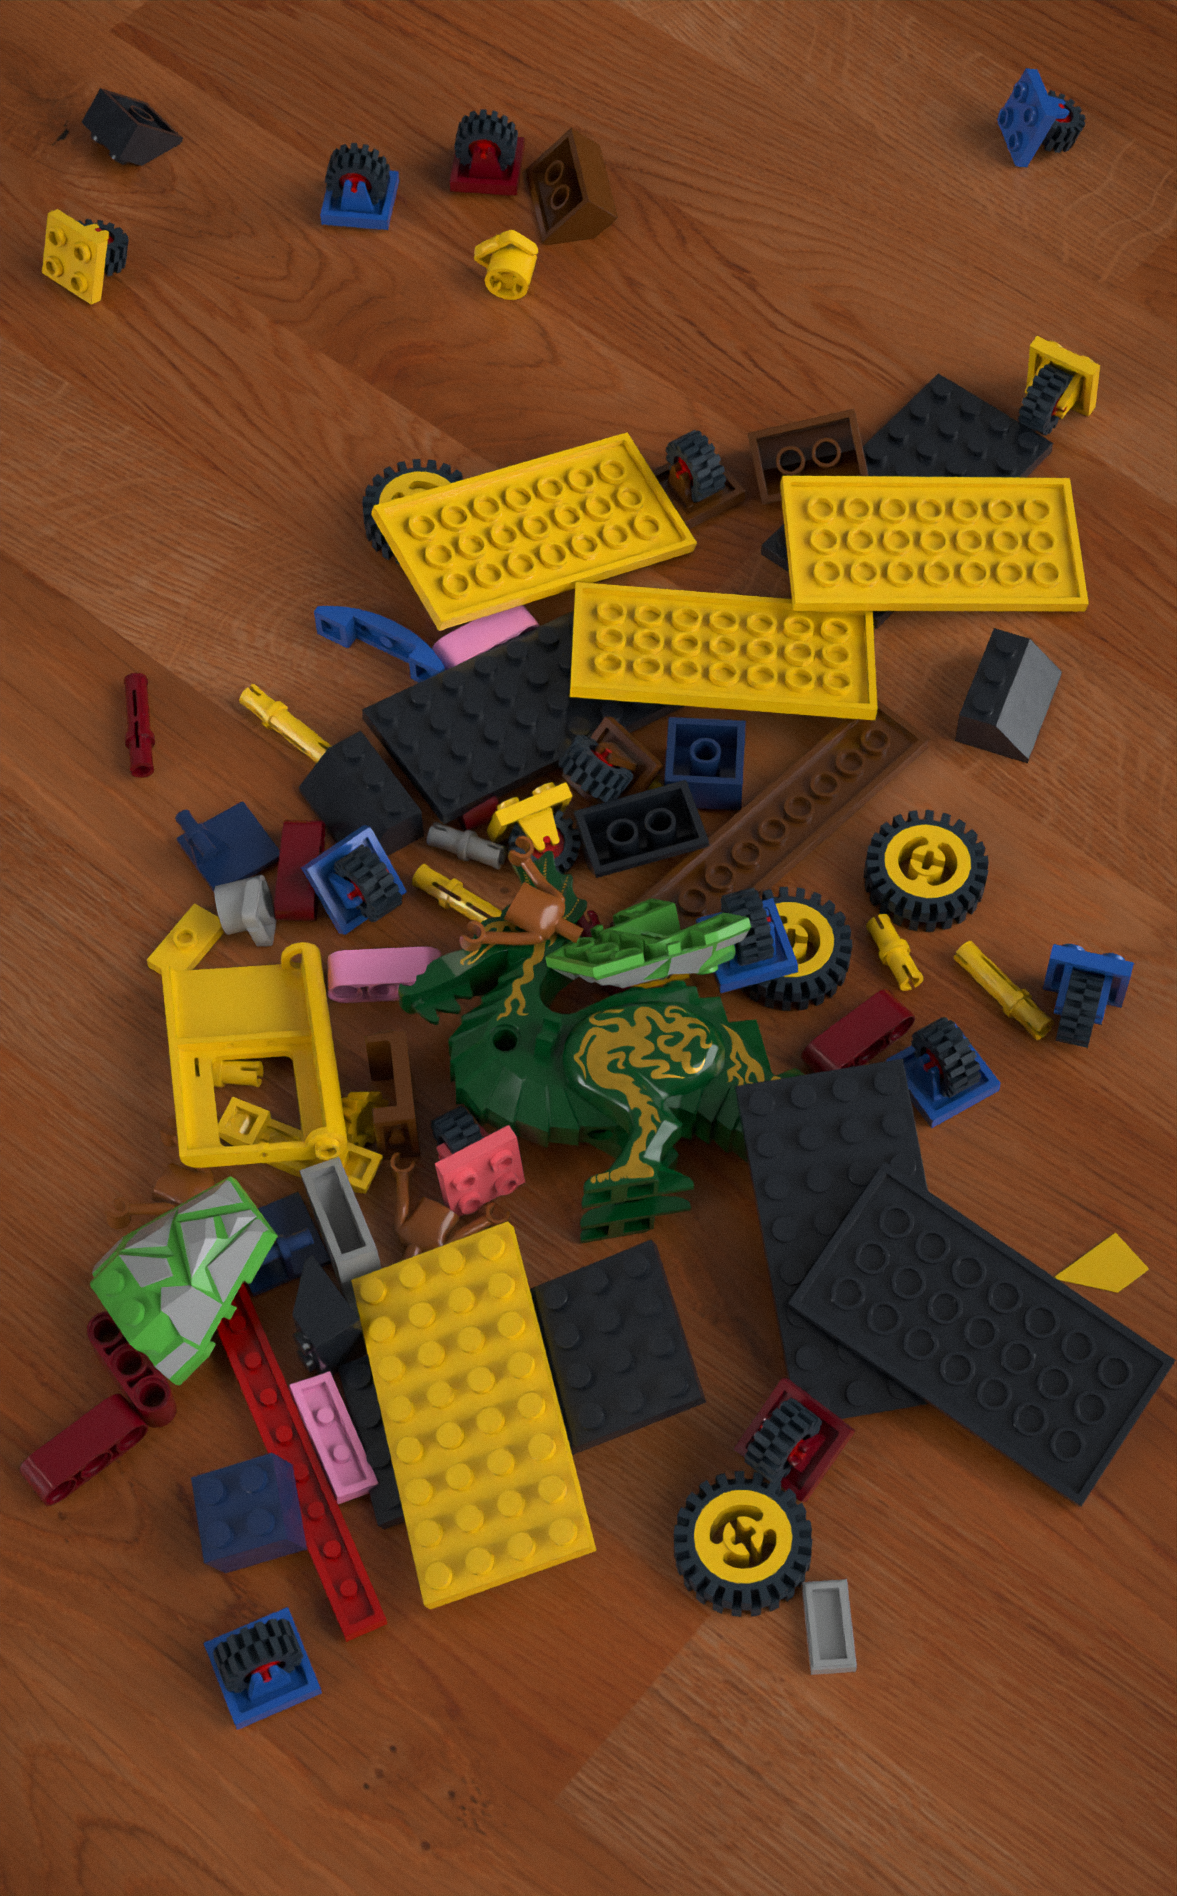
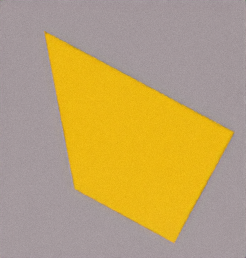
(1106, 1266)

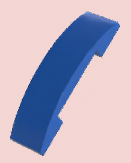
(346, 624)

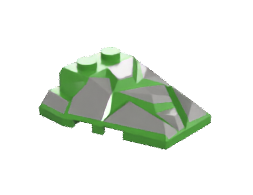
(650, 946)
(180, 1274)

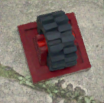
(487, 155)
(794, 1440)

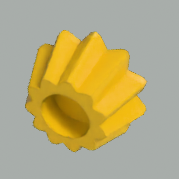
(359, 1116)

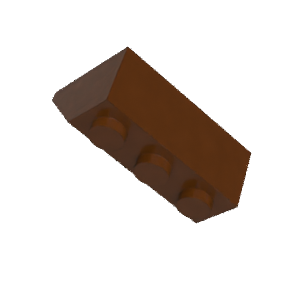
(571, 190)
(807, 448)

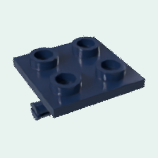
(227, 845)
(294, 1244)

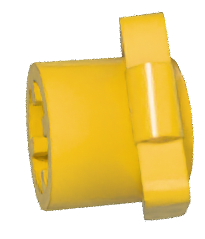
(509, 265)

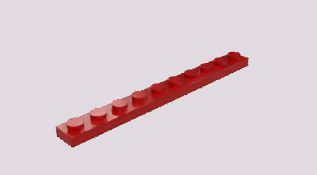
(286, 1436)

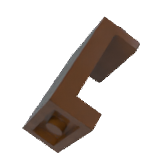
(394, 1125)

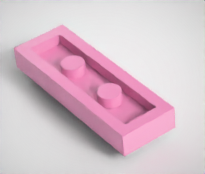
(333, 1437)

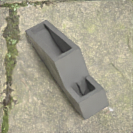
(341, 1225)

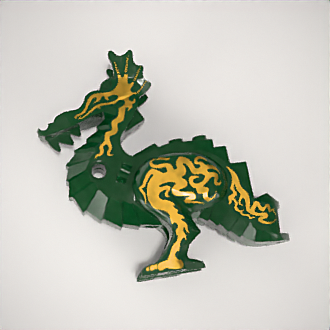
(613, 1075)

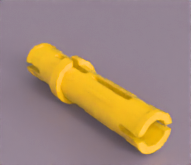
(278, 718)
(430, 880)
(1015, 1002)

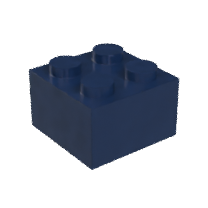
(708, 758)
(248, 1513)

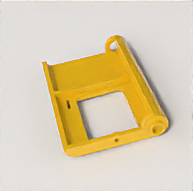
(251, 1016)

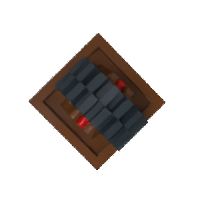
(697, 479)
(608, 764)

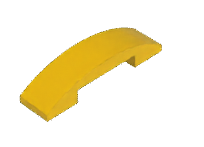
(252, 1125)

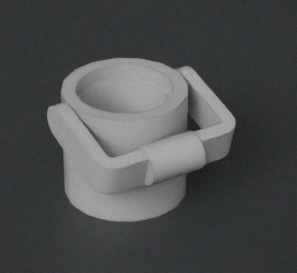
(245, 907)

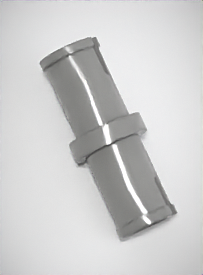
(467, 845)

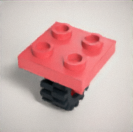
(474, 1164)

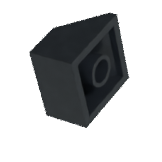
(129, 128)
(324, 1323)

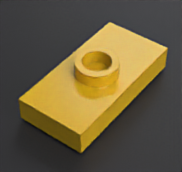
(187, 941)

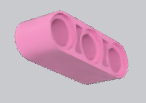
(483, 635)
(375, 973)

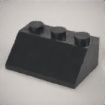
(1008, 697)
(357, 789)
(640, 829)

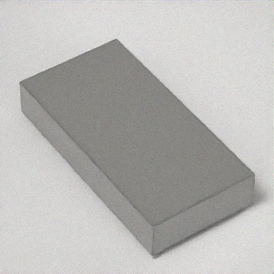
(829, 1627)

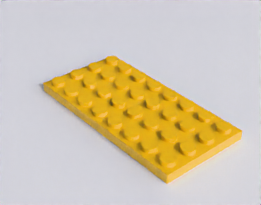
(532, 530)
(932, 544)
(721, 652)
(471, 1417)

